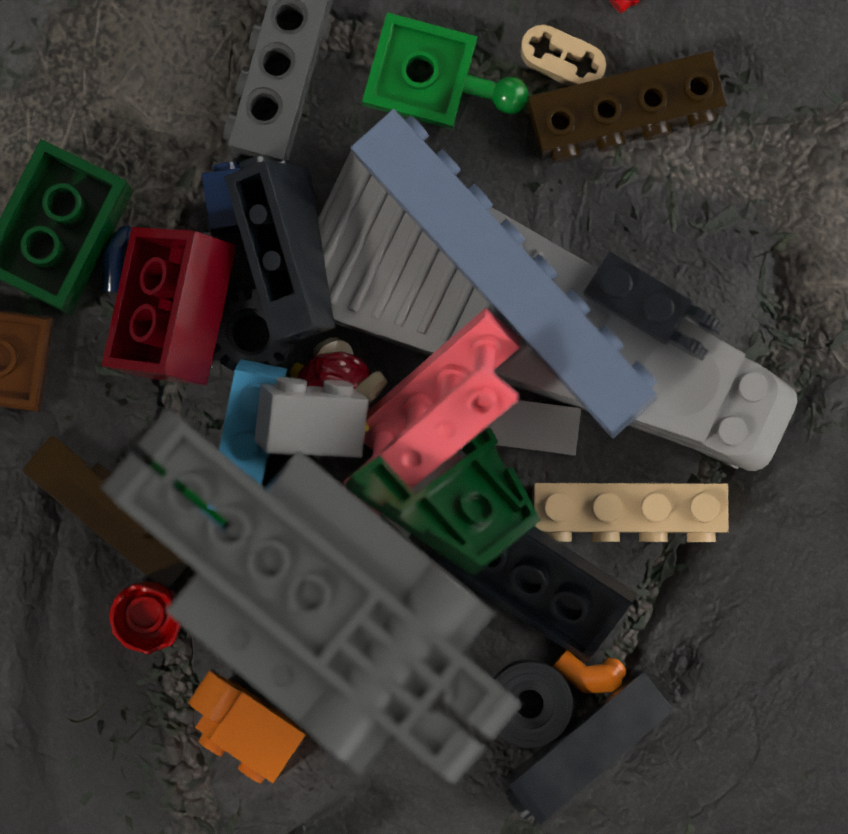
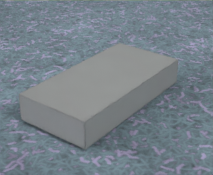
(538, 427)

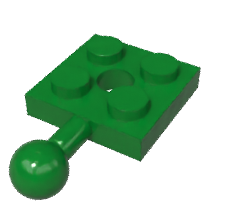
(439, 97)

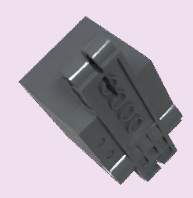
(318, 602)

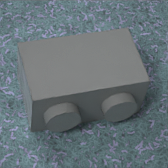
(311, 418)

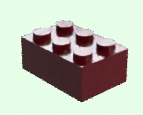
(169, 305)

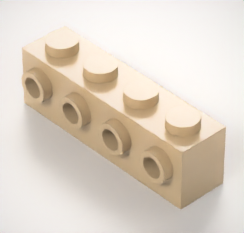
(631, 508)

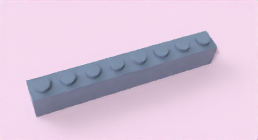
(504, 273)

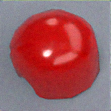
(141, 618)

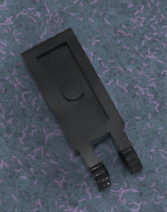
(649, 304)

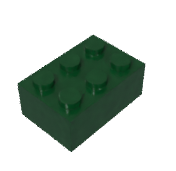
(58, 225)

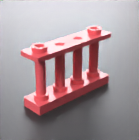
(443, 401)

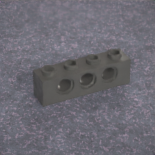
(275, 137)

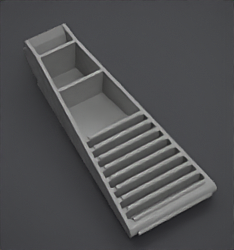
(405, 291)

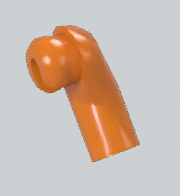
(593, 678)

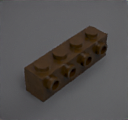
(627, 106)

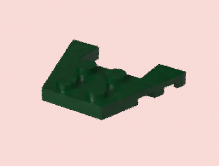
(464, 513)

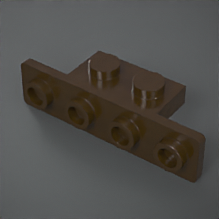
(80, 491)

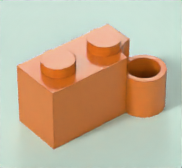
(244, 727)

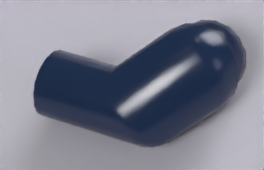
(113, 259)

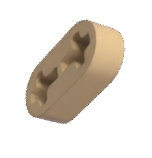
(567, 47)

